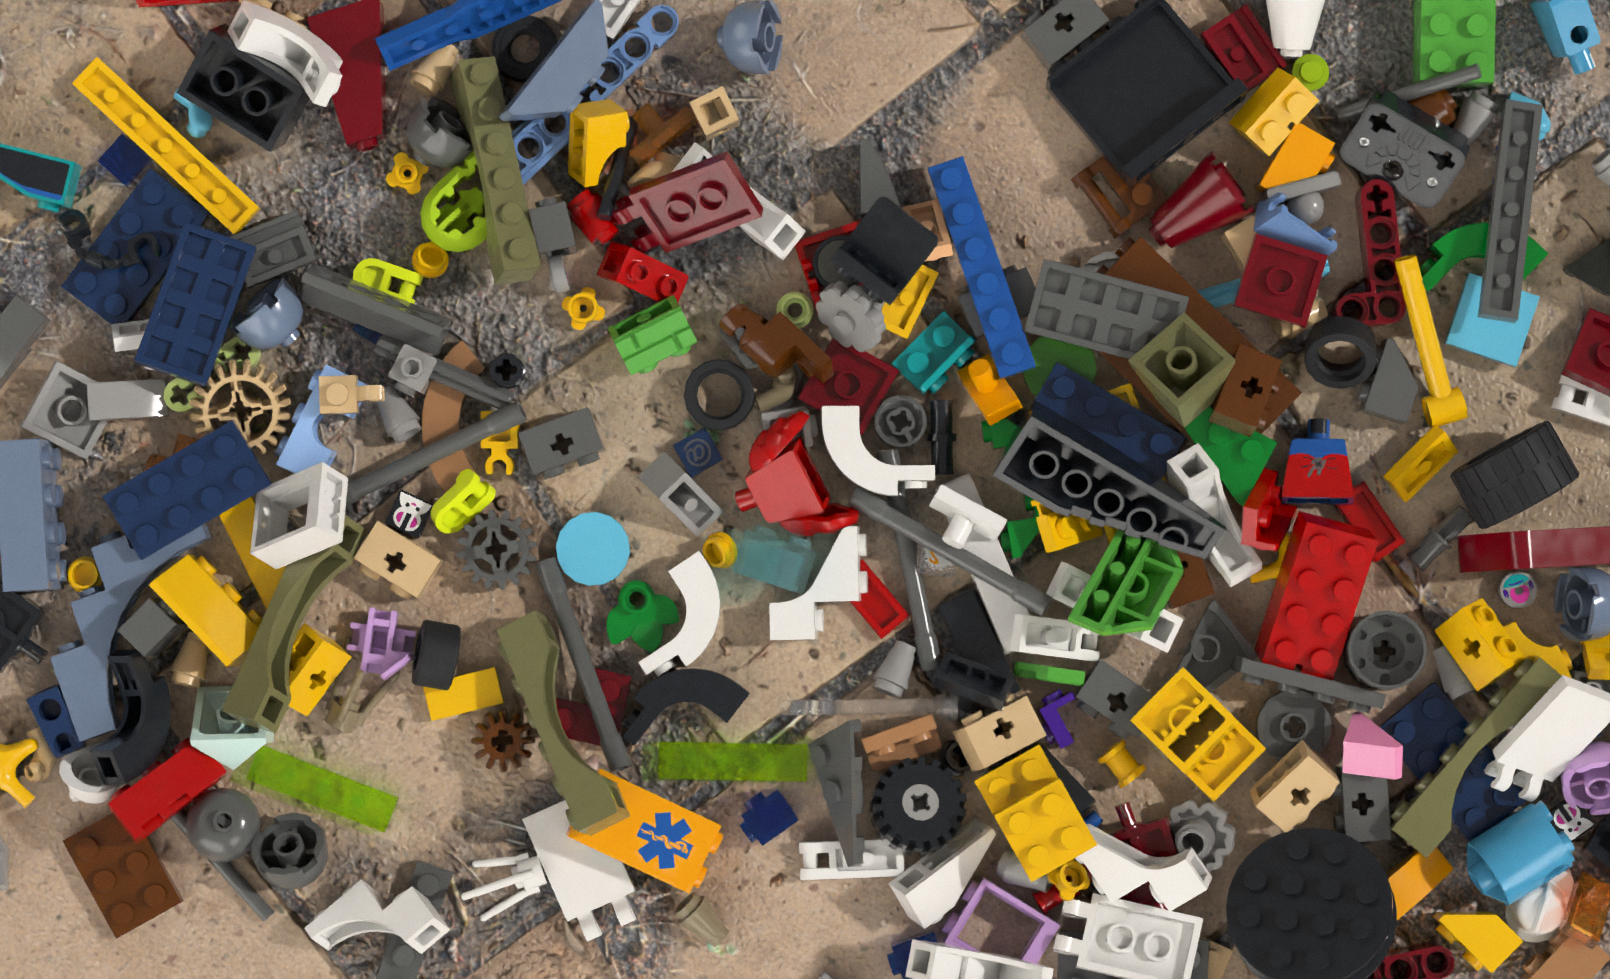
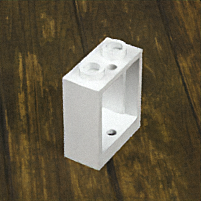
(326, 498)

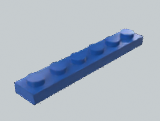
(981, 267)

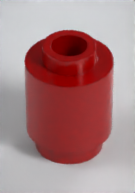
(583, 214)

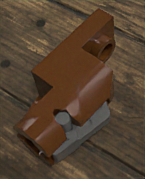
(772, 344)

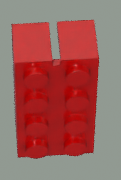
(1315, 595)

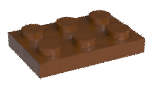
(122, 875)

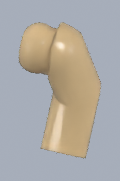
(42, 760)

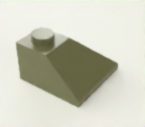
(1183, 369)

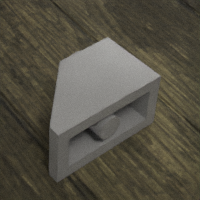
(680, 493)

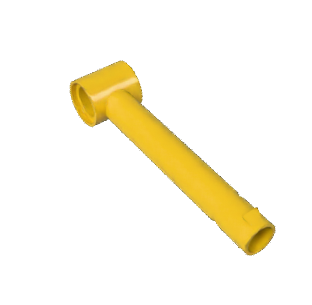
(1443, 403)

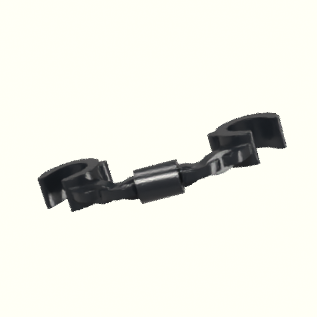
(100, 260)

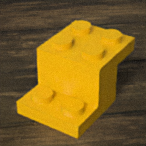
(1198, 734)
(1035, 813)

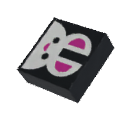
(409, 514)
(1571, 821)

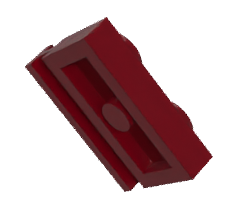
(1243, 48)

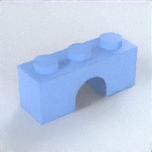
(303, 446)

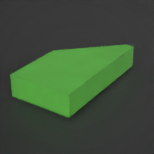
(1049, 673)

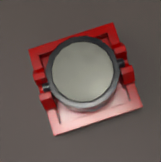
(815, 256)

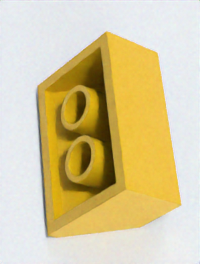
(209, 608)

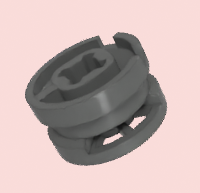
(900, 421)

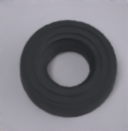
(507, 34)

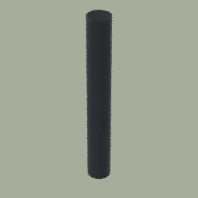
(616, 175)

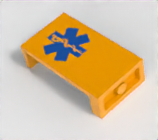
(657, 837)

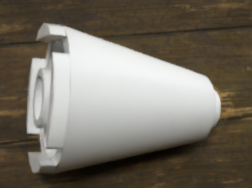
(1293, 24)

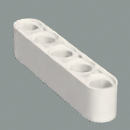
(998, 605)

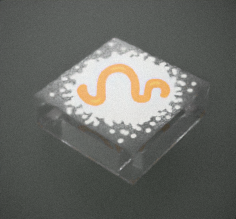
(933, 564)

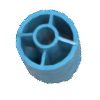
(1518, 854)

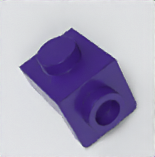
(1053, 724)

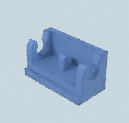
(1281, 225)

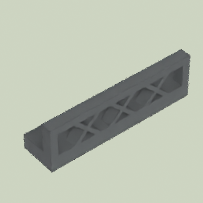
(374, 309)

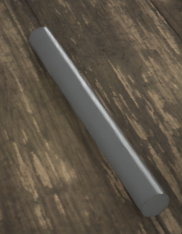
(1418, 89)
(233, 877)

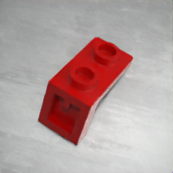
(641, 273)

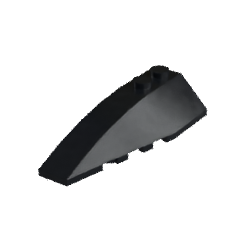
(1095, 481)

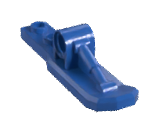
(451, 24)

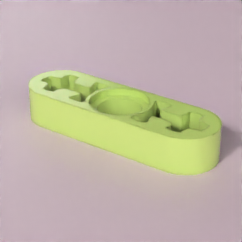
(230, 351)

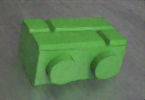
(652, 336)

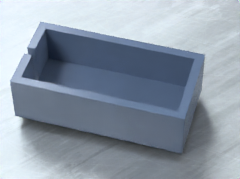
(30, 516)

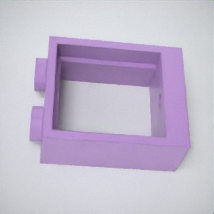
(973, 894)

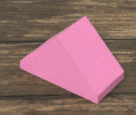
(1371, 750)

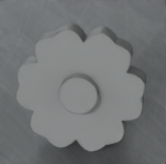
(851, 316)
(1203, 830)

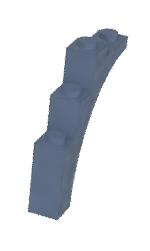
(85, 670)

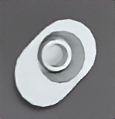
(83, 777)
(1542, 910)

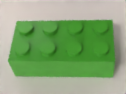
(1453, 37)

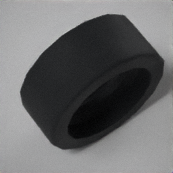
(1344, 330)
(723, 367)

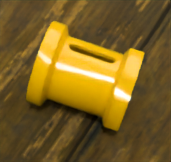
(1121, 763)

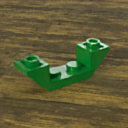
(1018, 532)

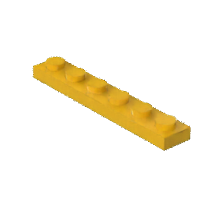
(166, 146)

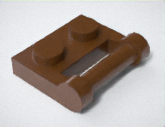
(1138, 200)

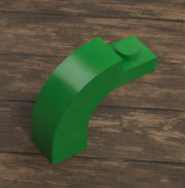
(1467, 243)

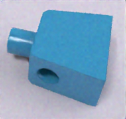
(1557, 21)

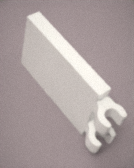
(1549, 736)
(579, 874)
(1131, 939)

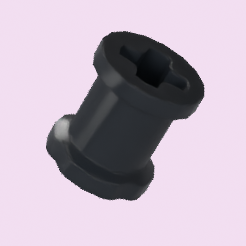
(500, 362)

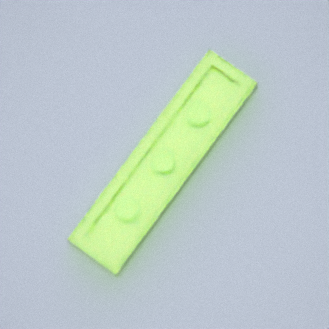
(732, 761)
(322, 788)

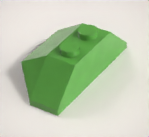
(1128, 587)

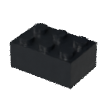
(244, 90)

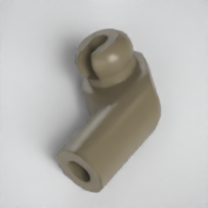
(780, 392)

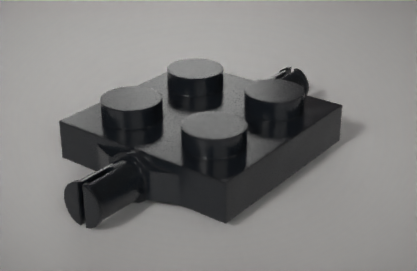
(17, 623)

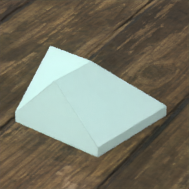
(221, 734)

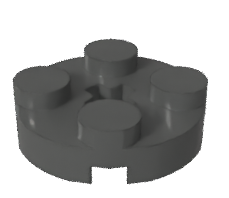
(1279, 709)

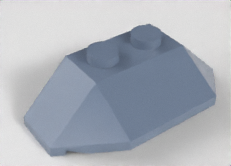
(564, 71)

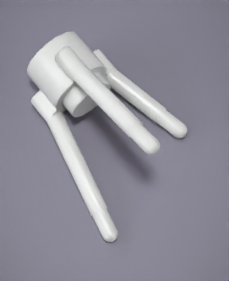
(526, 874)

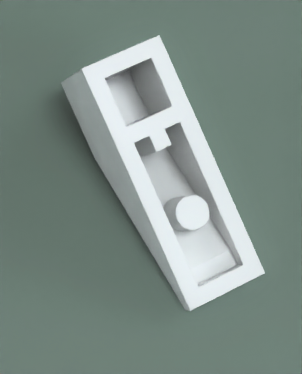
(940, 877)

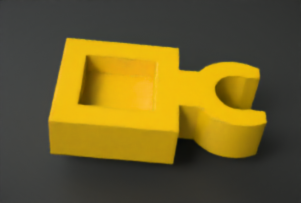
(500, 447)

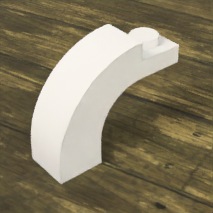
(290, 47)
(850, 456)
(1069, 585)
(702, 616)

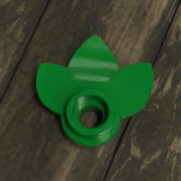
(641, 622)

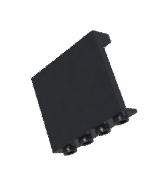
(1143, 89)

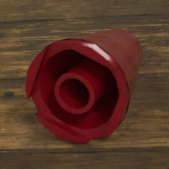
(1200, 205)

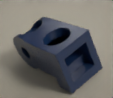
(55, 721)

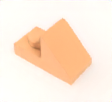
(931, 216)

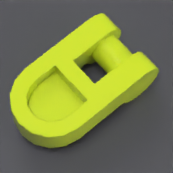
(380, 274)
(452, 511)

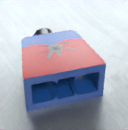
(1318, 469)

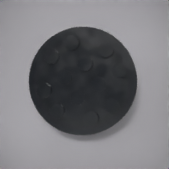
(1311, 907)

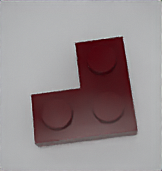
(576, 716)

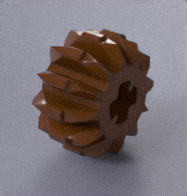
(511, 749)

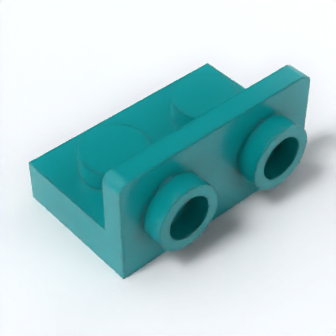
(934, 353)

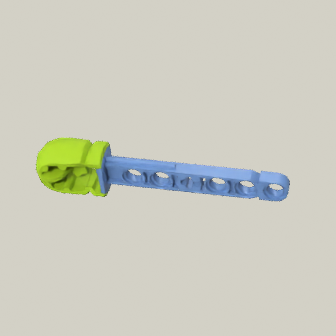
(446, 225)

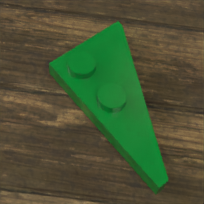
(1234, 454)

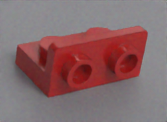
(1264, 517)

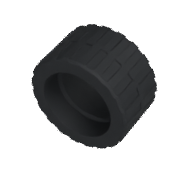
(1514, 475)

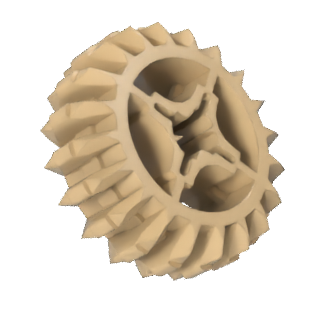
(257, 404)

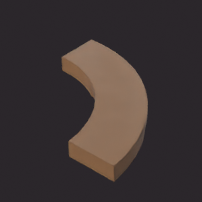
(442, 415)

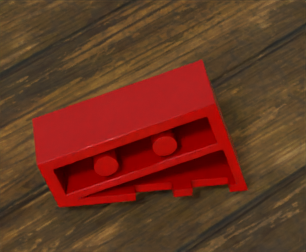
(165, 790)

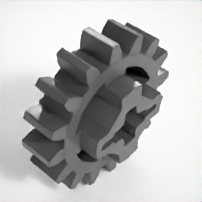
(479, 552)

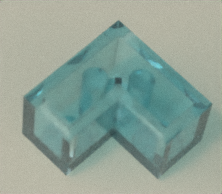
(775, 560)

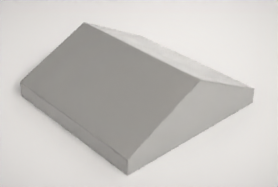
(62, 411)

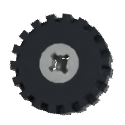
(906, 821)

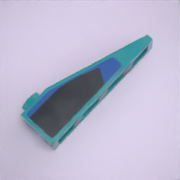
(40, 176)

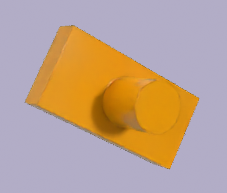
(989, 393)

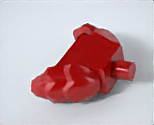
(788, 484)

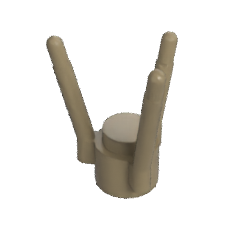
(345, 712)

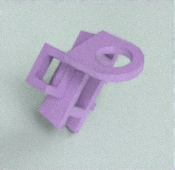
(386, 641)

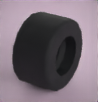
(436, 655)

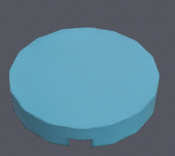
(593, 548)

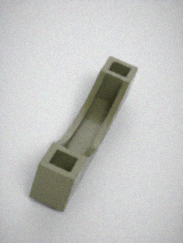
(508, 220)
(534, 656)
(262, 684)
(1429, 813)

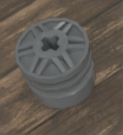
(1400, 635)

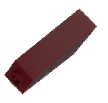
(362, 89)

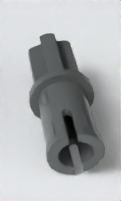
(1439, 538)

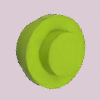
(1311, 71)

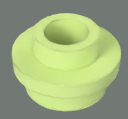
(800, 299)

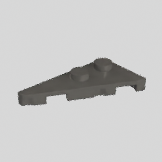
(1214, 649)
(841, 785)

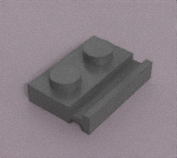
(280, 248)

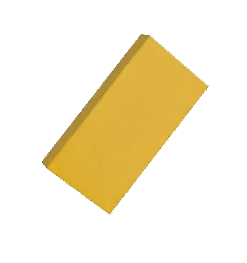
(465, 694)

